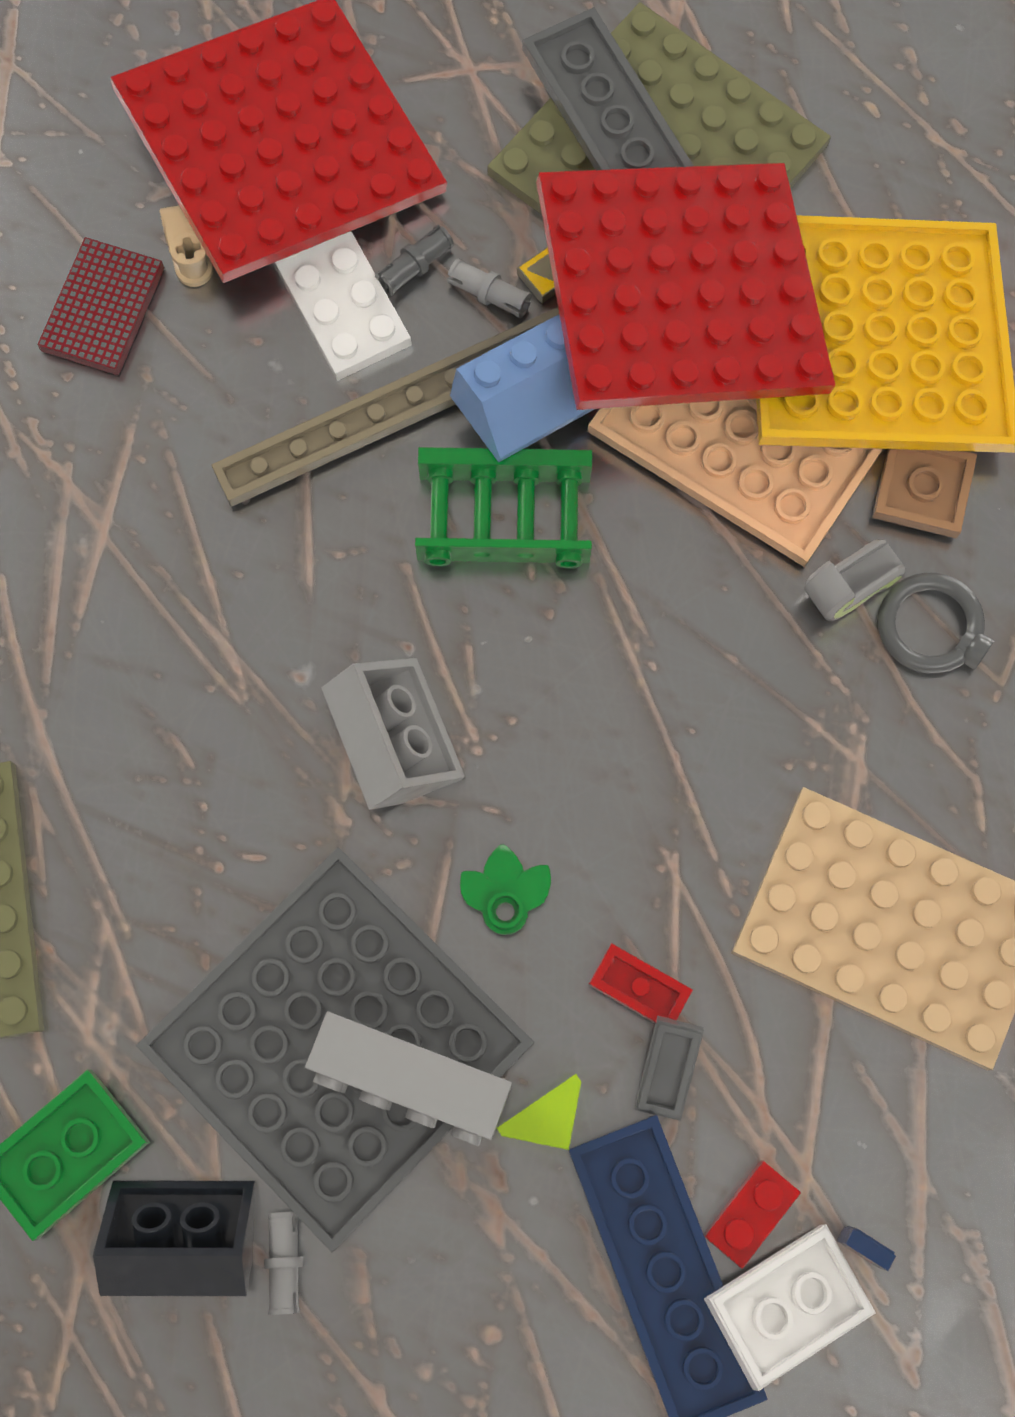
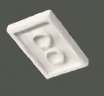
(789, 1307)

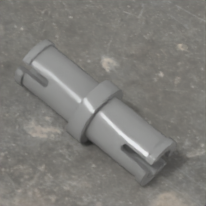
(489, 288)
(283, 1263)

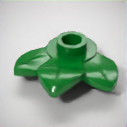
(505, 884)

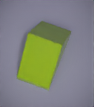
(548, 1119)

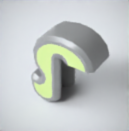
(854, 580)

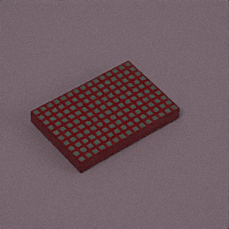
(101, 306)

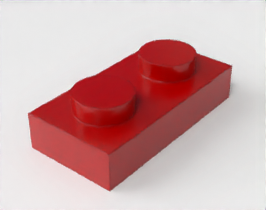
(639, 986)
(751, 1214)

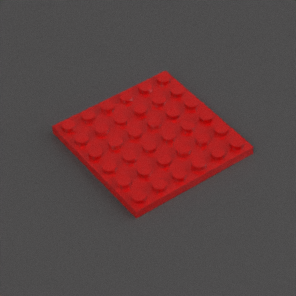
(278, 137)
(682, 285)

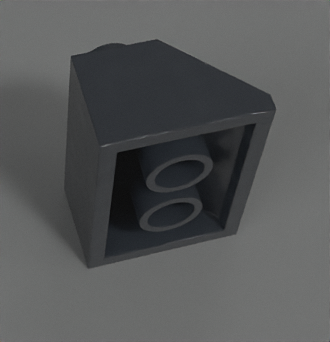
(176, 1239)

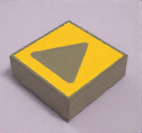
(538, 276)

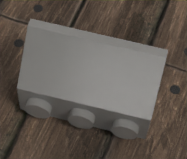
(392, 731)

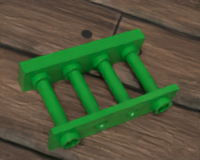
(526, 469)

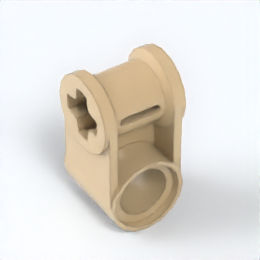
(187, 253)

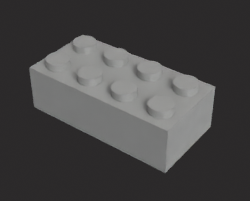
(409, 1076)

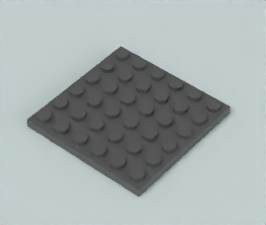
(252, 1022)

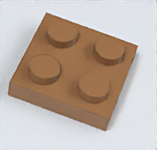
(925, 489)

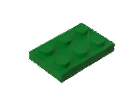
(65, 1154)

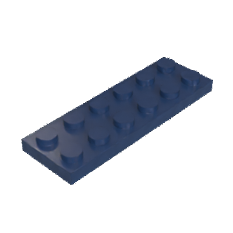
(662, 1269)

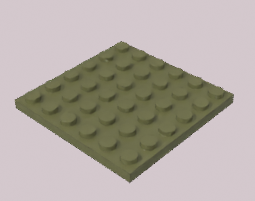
(704, 100)

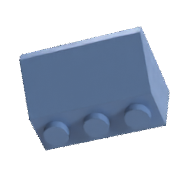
(518, 390)

